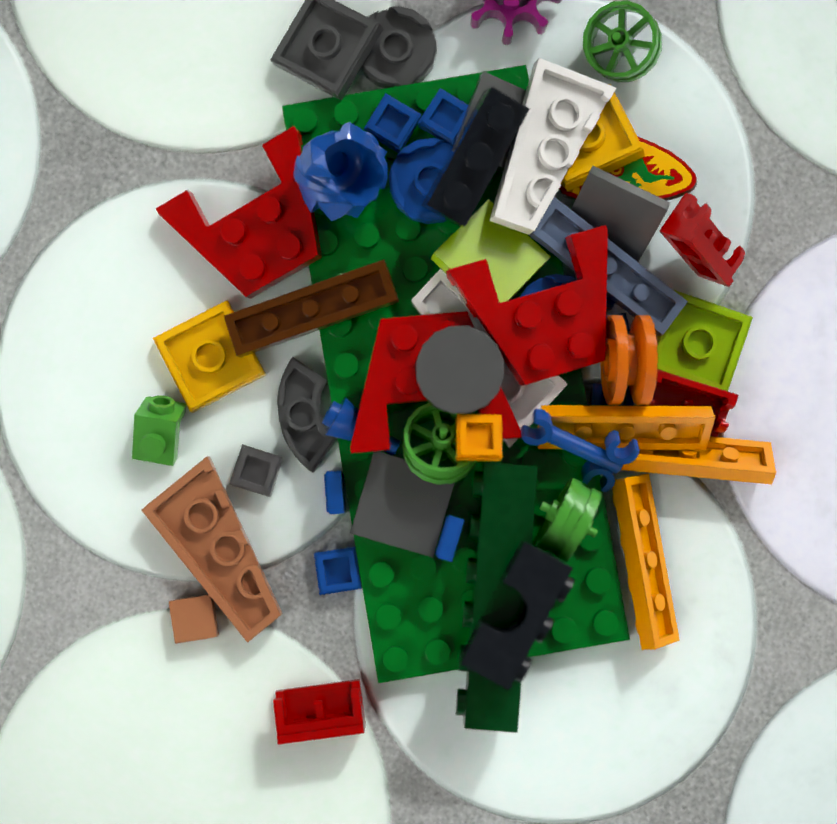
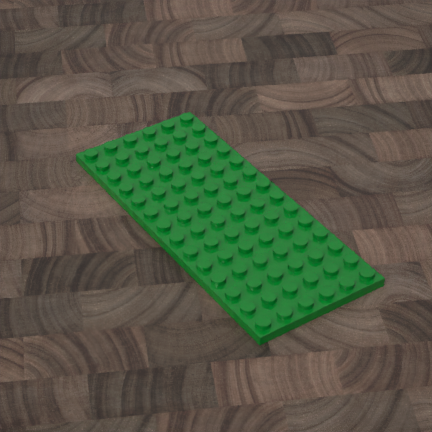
(409, 597)

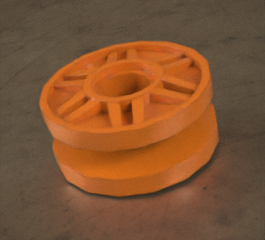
(629, 360)

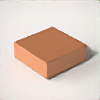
(193, 618)

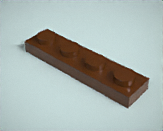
(311, 308)

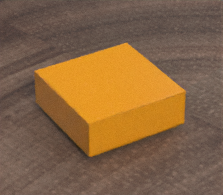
(478, 437)

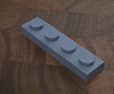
(627, 280)

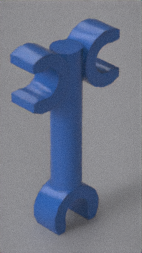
(599, 460)

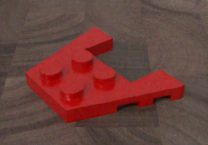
(262, 238)
(550, 328)
(393, 378)

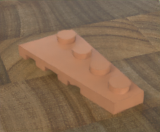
(210, 541)

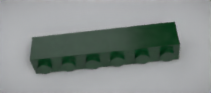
(503, 521)

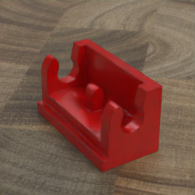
(701, 242)
(679, 391)
(319, 711)

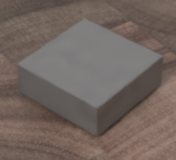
(256, 470)

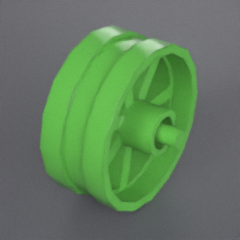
(622, 41)
(440, 447)
(568, 519)

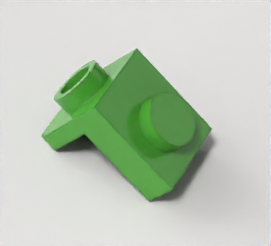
(157, 430)

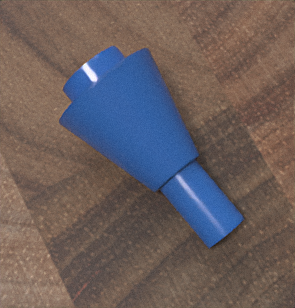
(342, 420)

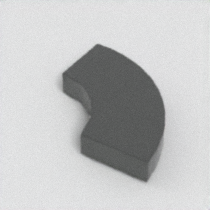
(301, 414)

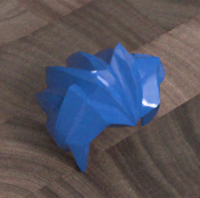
(341, 171)

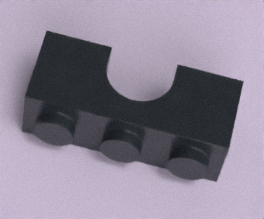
(476, 157)
(503, 652)

